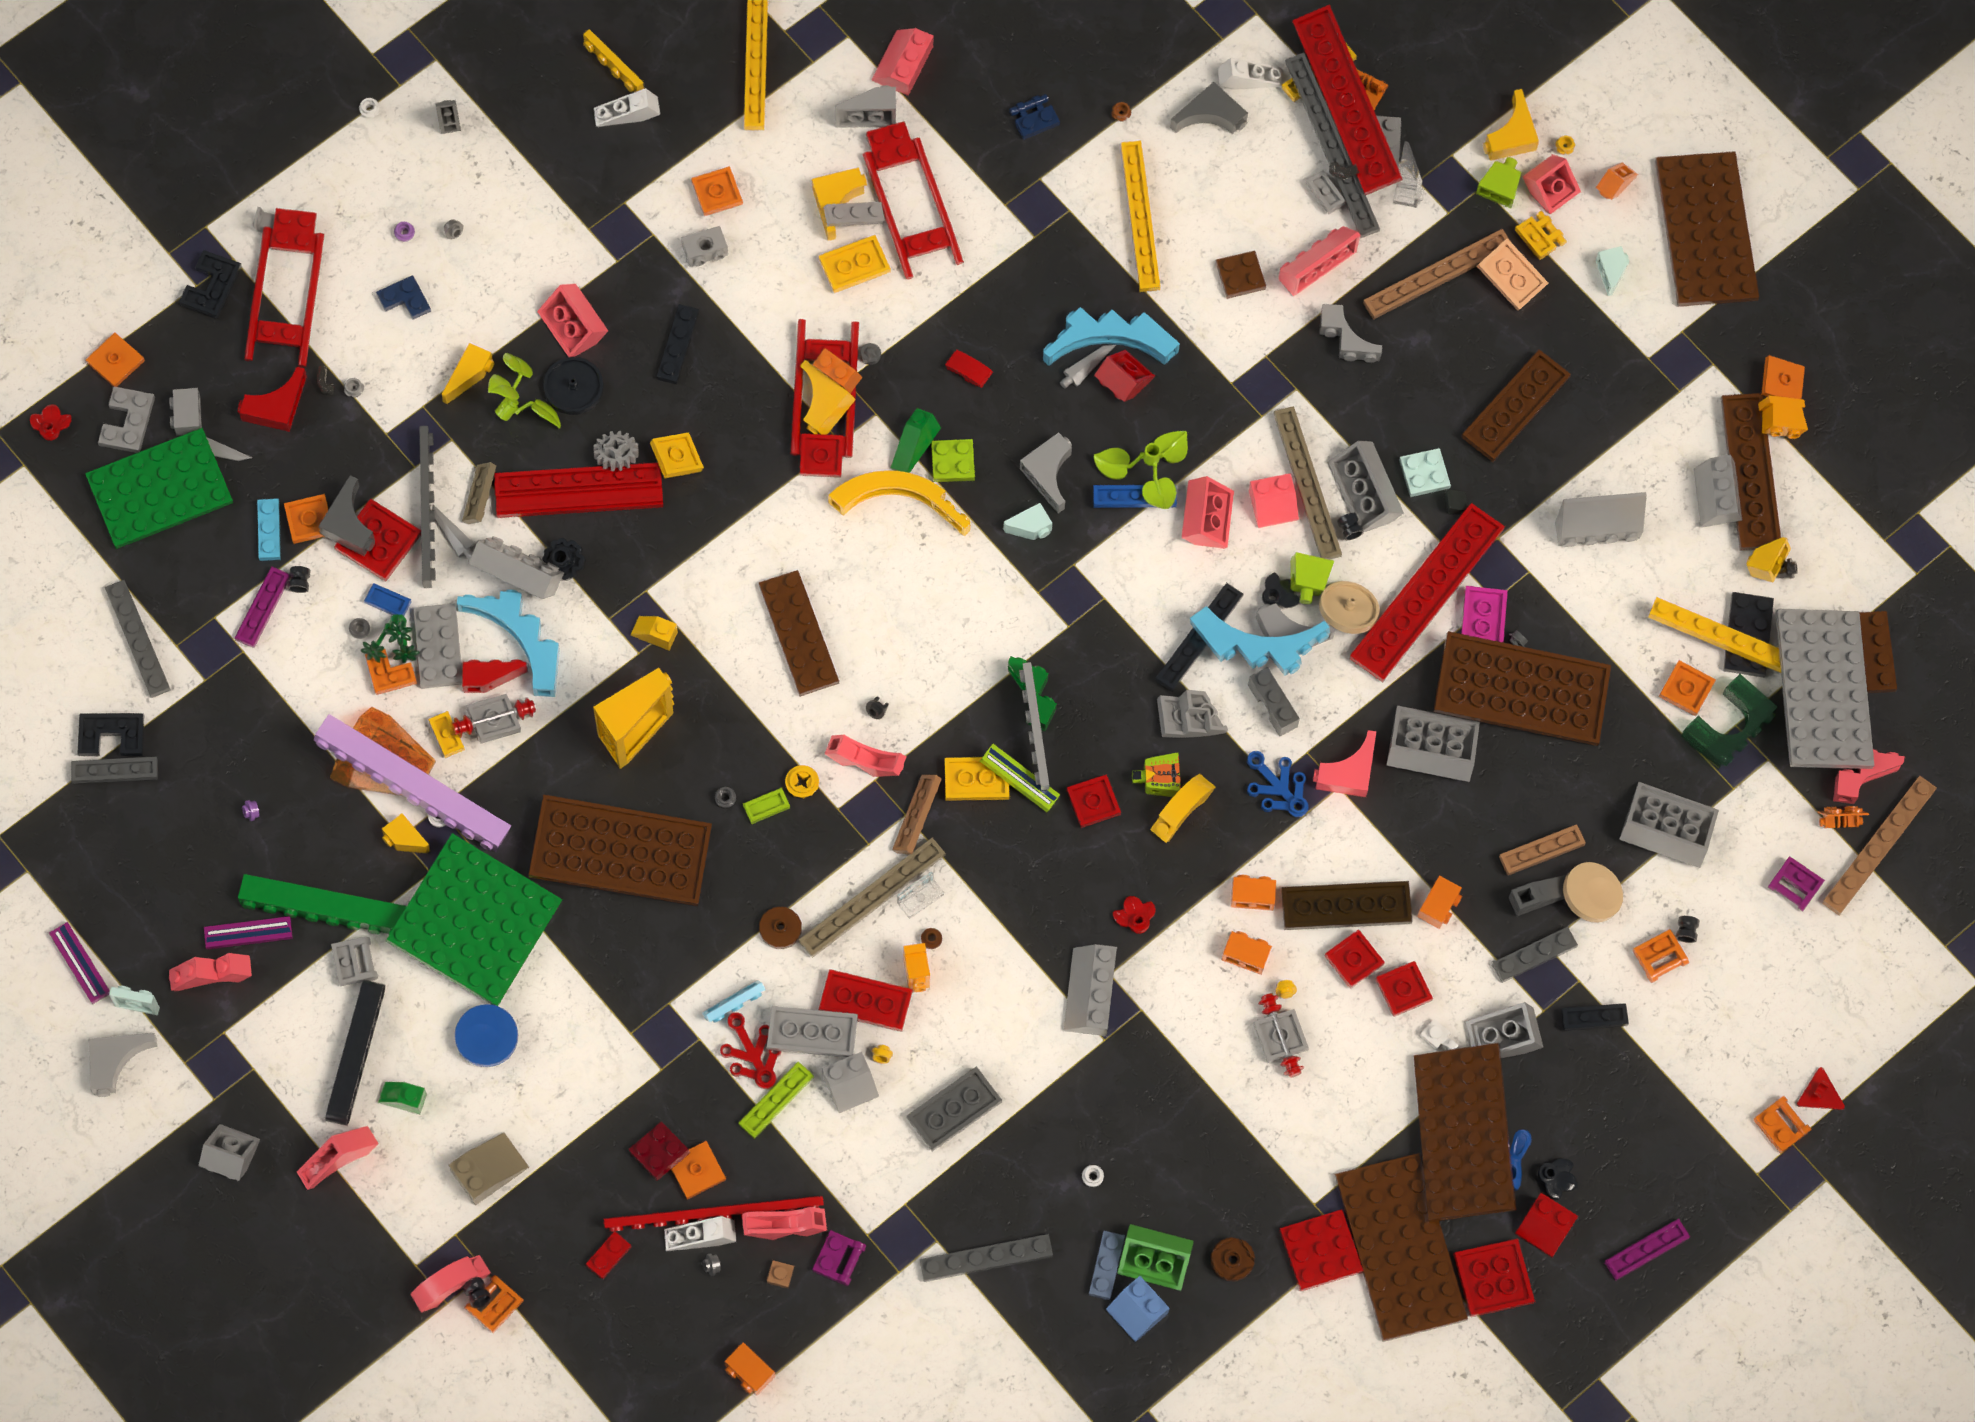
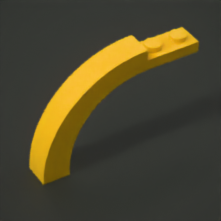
(897, 483)

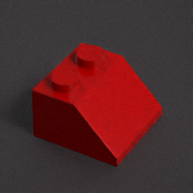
(1123, 375)
(1546, 1225)

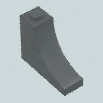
(1211, 107)
(342, 523)

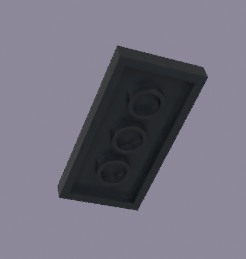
(1752, 617)

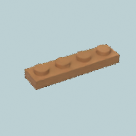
(916, 814)
(1542, 850)

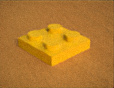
(676, 455)

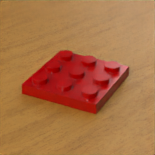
(392, 540)
(1321, 1250)
(1494, 1278)

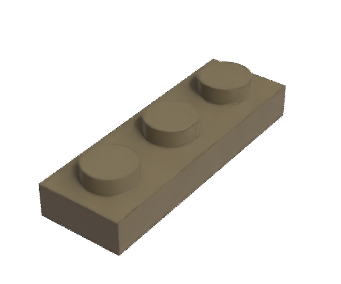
(479, 493)

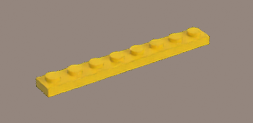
(755, 65)
(1140, 216)
(1716, 634)

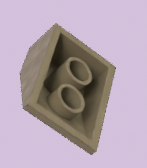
(488, 1167)

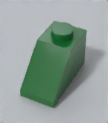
(403, 1096)

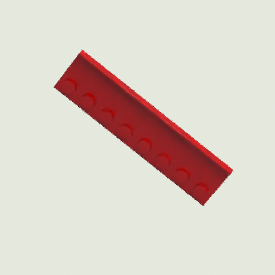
(578, 490)

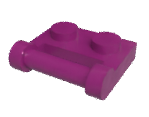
(1800, 878)
(832, 1255)

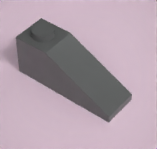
(448, 116)

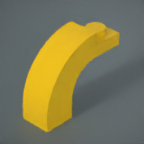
(1181, 806)

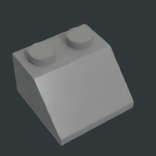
(850, 1082)
(228, 1152)

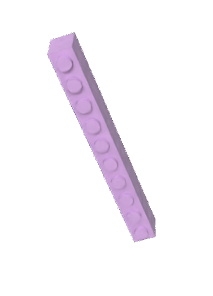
(412, 783)

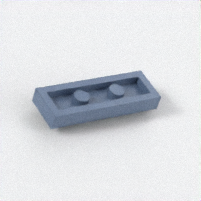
(1106, 1265)

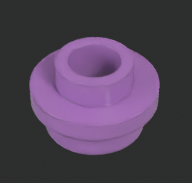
(401, 227)
(250, 810)

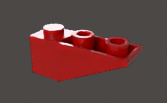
(485, 676)

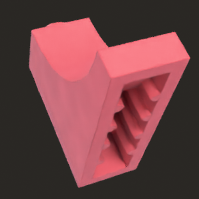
(1349, 775)
(336, 1153)

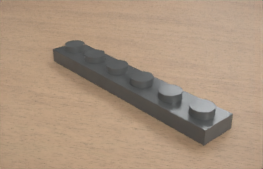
(137, 638)
(986, 1258)

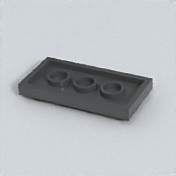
(954, 1109)

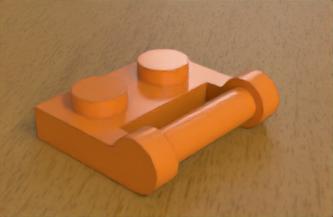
(1657, 949)
(1776, 1128)
(499, 1308)

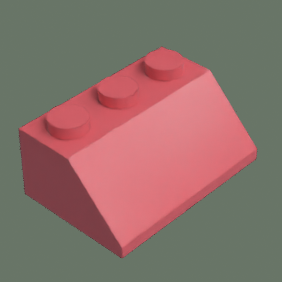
(904, 59)
(572, 320)
(1207, 513)

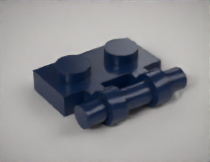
(1037, 121)

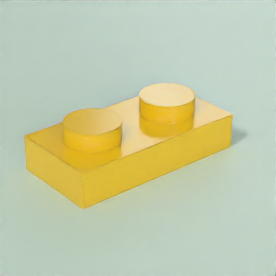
(442, 728)

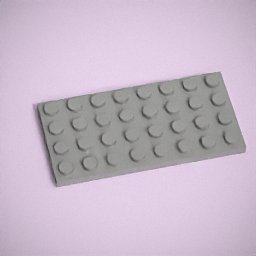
(1824, 689)

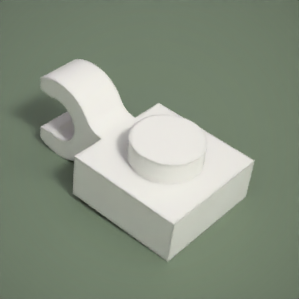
(1437, 1035)

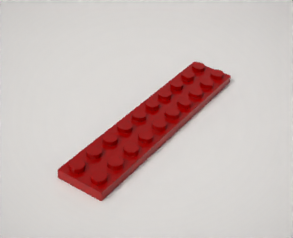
(1347, 100)
(1426, 592)

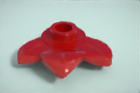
(50, 422)
(1134, 912)

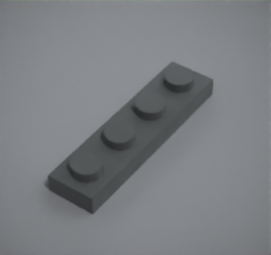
(114, 770)
(1534, 954)

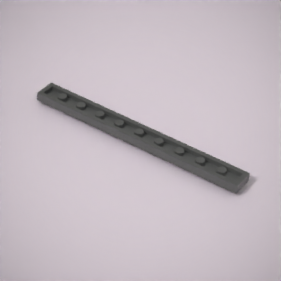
(1331, 143)

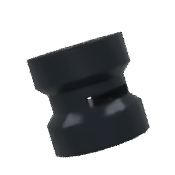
(1350, 525)
(299, 579)
(1687, 929)
(477, 1293)

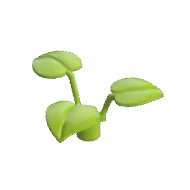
(510, 404)
(1158, 493)

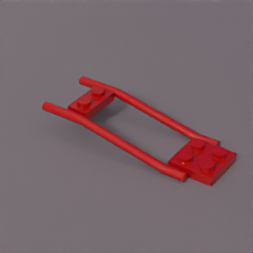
(891, 148)
(294, 233)
(822, 453)

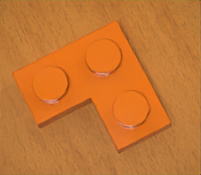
(389, 679)

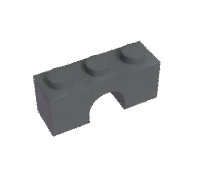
(1269, 692)

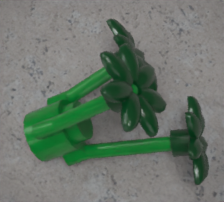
(399, 631)

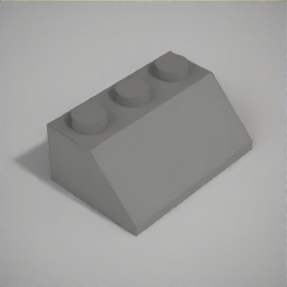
(1717, 491)

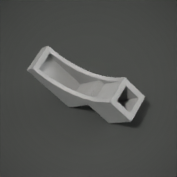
(1351, 346)

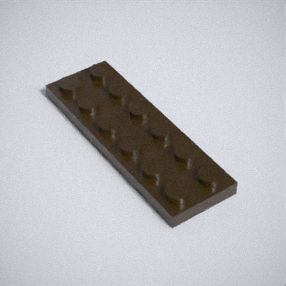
(1346, 905)

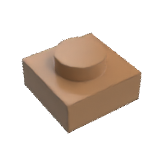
(780, 1274)

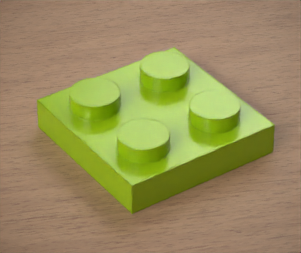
(953, 460)

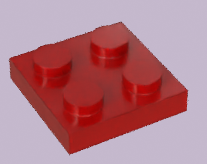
(1093, 801)
(1354, 959)
(1404, 988)

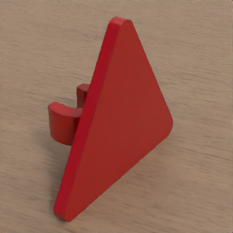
(1821, 1093)

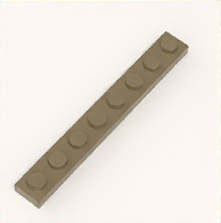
(1307, 483)
(872, 897)

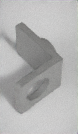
(263, 219)

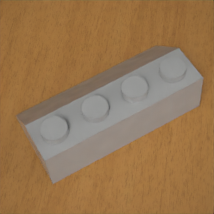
(1366, 485)
(1090, 989)

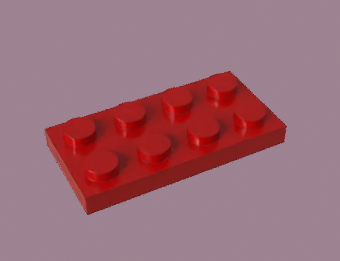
(872, 1000)

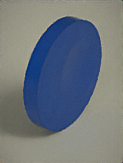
(486, 1035)

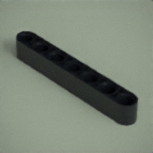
(355, 1052)

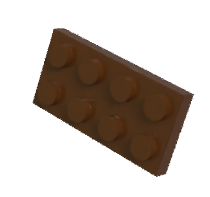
(1877, 652)

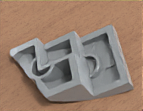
(1189, 715)

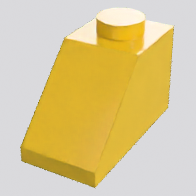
(1768, 559)
(655, 631)
(404, 836)

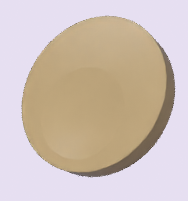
(1349, 607)
(1593, 892)

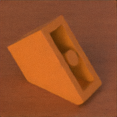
(1616, 181)

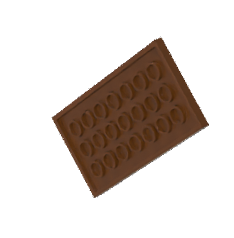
(1706, 229)
(1522, 688)
(620, 850)
(1464, 1132)
(1400, 1248)

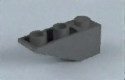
(1537, 895)

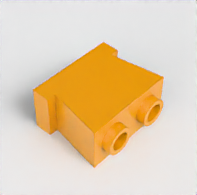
(1783, 416)
(916, 967)

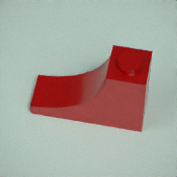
(275, 408)

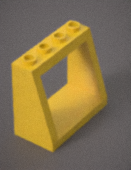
(634, 715)

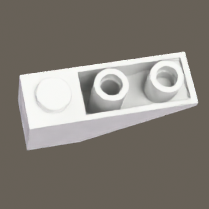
(1247, 75)
(628, 109)
(701, 1234)

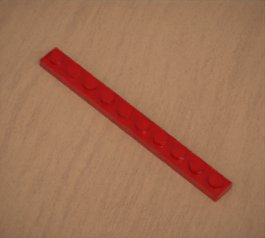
(682, 1216)

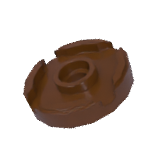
(780, 938)
(1232, 1248)

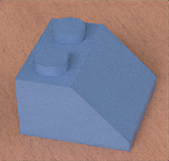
(1137, 1309)

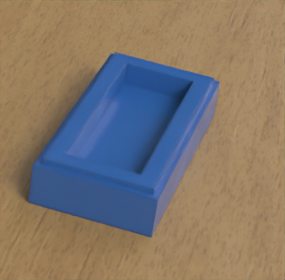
(387, 600)

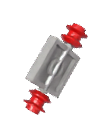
(493, 718)
(1280, 1035)

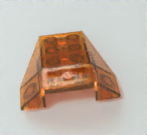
(390, 735)

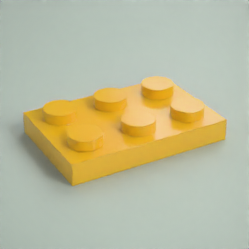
(854, 263)
(972, 780)

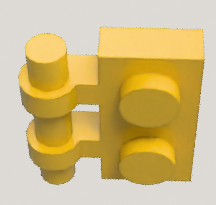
(1536, 238)

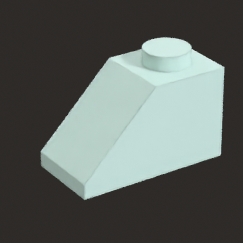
(1612, 266)
(1029, 524)

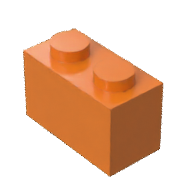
(837, 370)
(1253, 893)
(1439, 902)
(1246, 952)
(749, 1369)

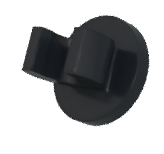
(1790, 569)
(876, 709)

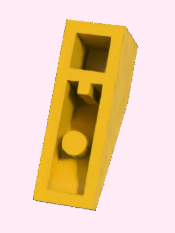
(469, 371)

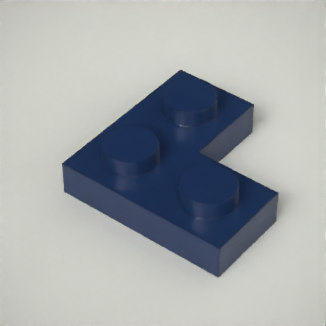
(404, 292)

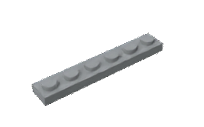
(1035, 735)

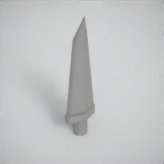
(1081, 369)
(226, 452)
(457, 539)

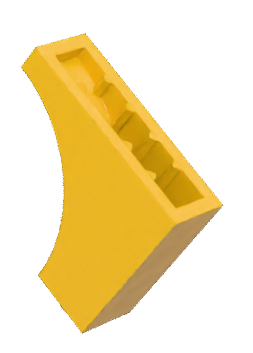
(1516, 136)
(837, 189)
(828, 401)

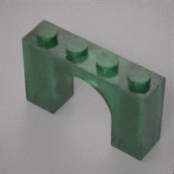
(1719, 747)

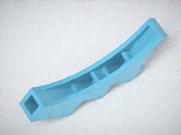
(1110, 328)
(525, 629)
(1256, 649)

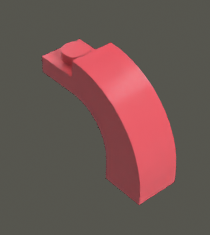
(448, 1280)

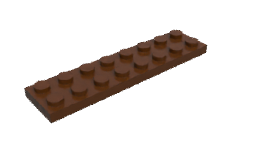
(1753, 470)

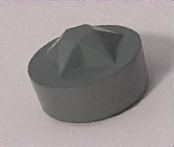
(870, 353)

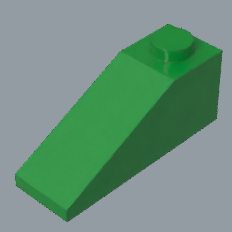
(915, 439)

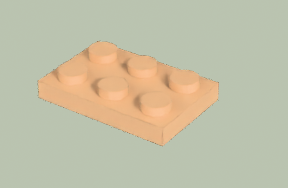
(1512, 274)

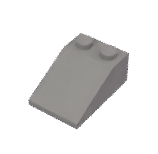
(868, 109)
(1511, 1027)

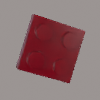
(659, 1151)

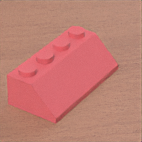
(1319, 260)

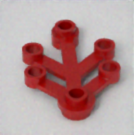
(752, 1055)

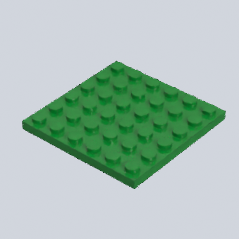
(474, 920)

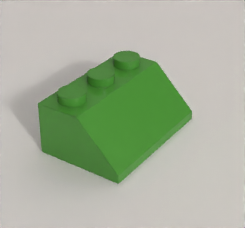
(1155, 1257)

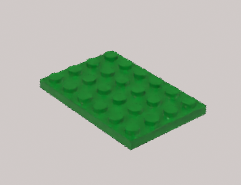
(159, 488)

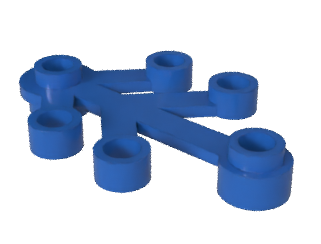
(1278, 787)

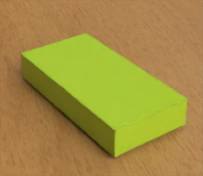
(766, 806)

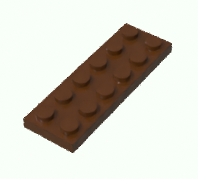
(1516, 405)
(799, 633)

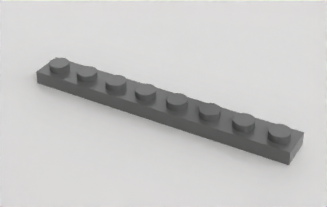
(427, 514)

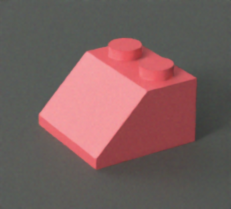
(1552, 183)
(1274, 500)

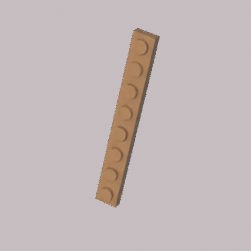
(1433, 275)
(1879, 845)

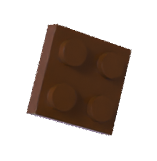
(1240, 274)

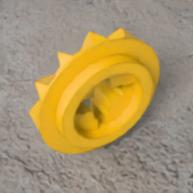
(804, 772)

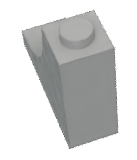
(1043, 465)
(1276, 624)
(109, 1057)

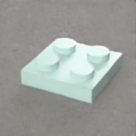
(1424, 472)
(137, 1001)

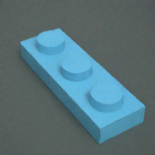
(269, 529)
(734, 1001)

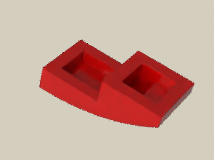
(969, 368)

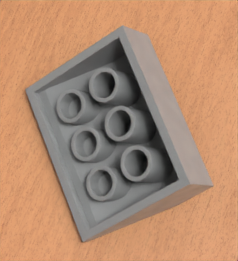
(1601, 519)
(1433, 743)
(1669, 824)

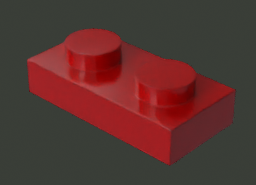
(608, 1255)

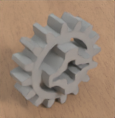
(616, 451)

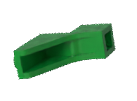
(1045, 704)

